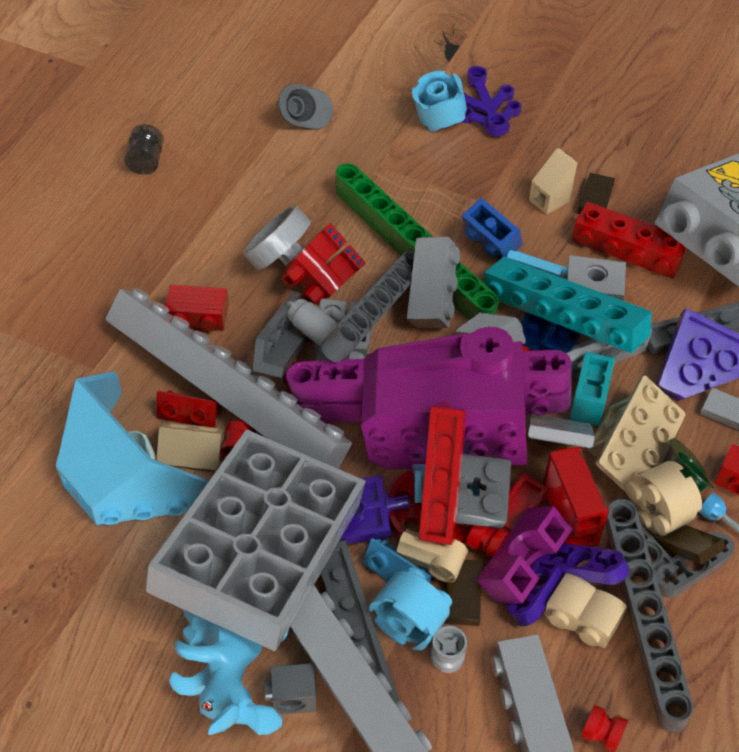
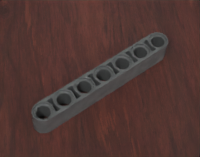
(369, 310)
(653, 626)

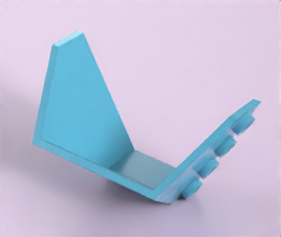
(109, 469)

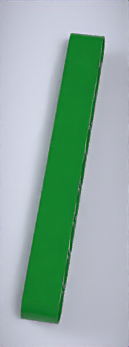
(401, 233)

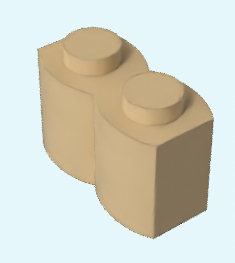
(585, 610)

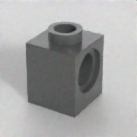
(292, 688)

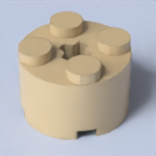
(664, 498)

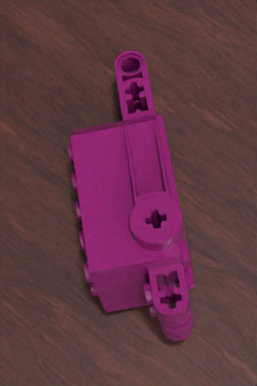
(401, 382)

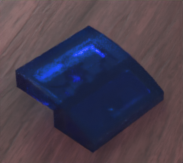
(546, 335)

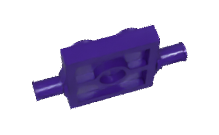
(373, 513)

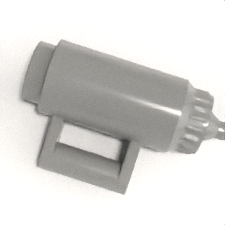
(312, 320)

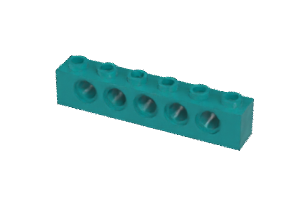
(569, 304)

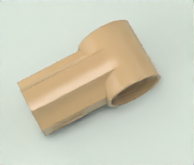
(440, 559)

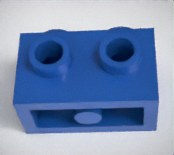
(491, 229)

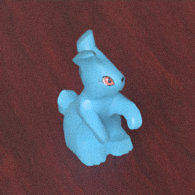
(220, 683)

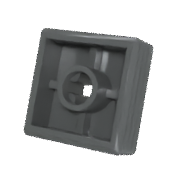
(491, 504)

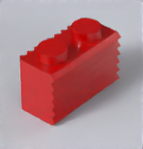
(199, 306)

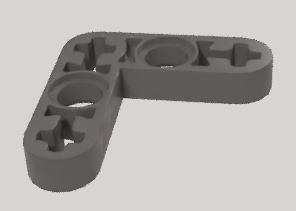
(668, 567)

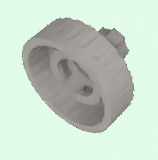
(277, 239)

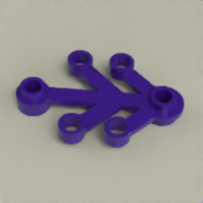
(495, 123)

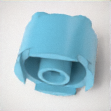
(439, 100)
(410, 608)

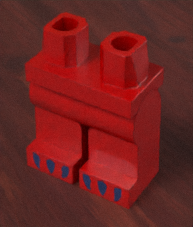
(313, 272)

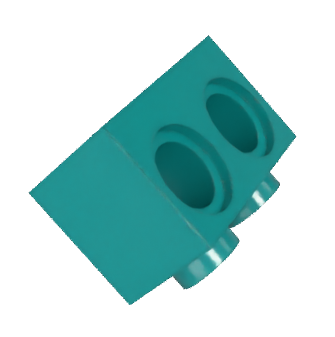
(592, 388)

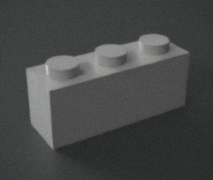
(433, 282)

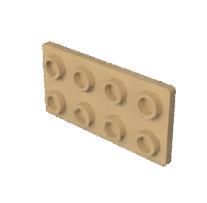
(636, 433)

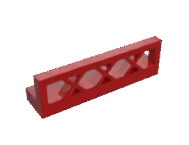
(442, 473)

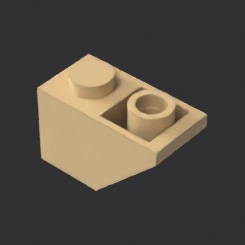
(553, 182)

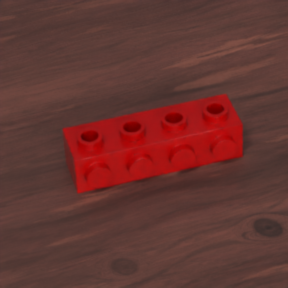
(628, 239)

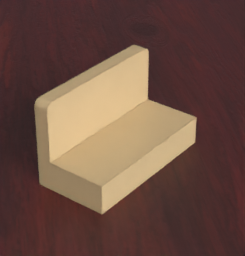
(190, 445)

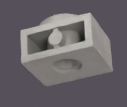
(598, 275)

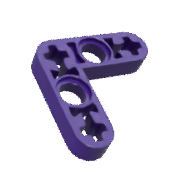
(605, 567)

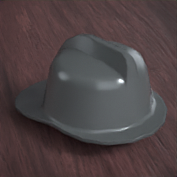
(305, 106)

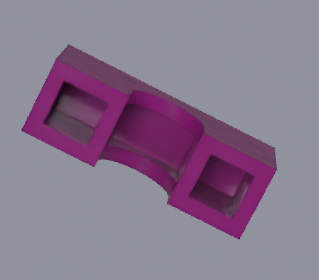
(509, 573)

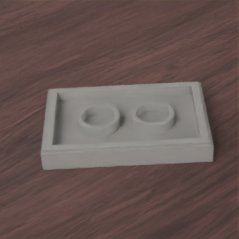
(560, 430)

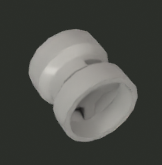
(448, 641)

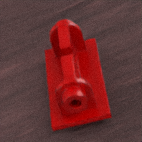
(187, 409)

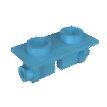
(384, 560)

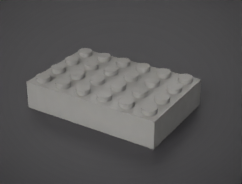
(256, 539)

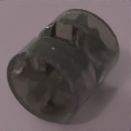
(144, 149)

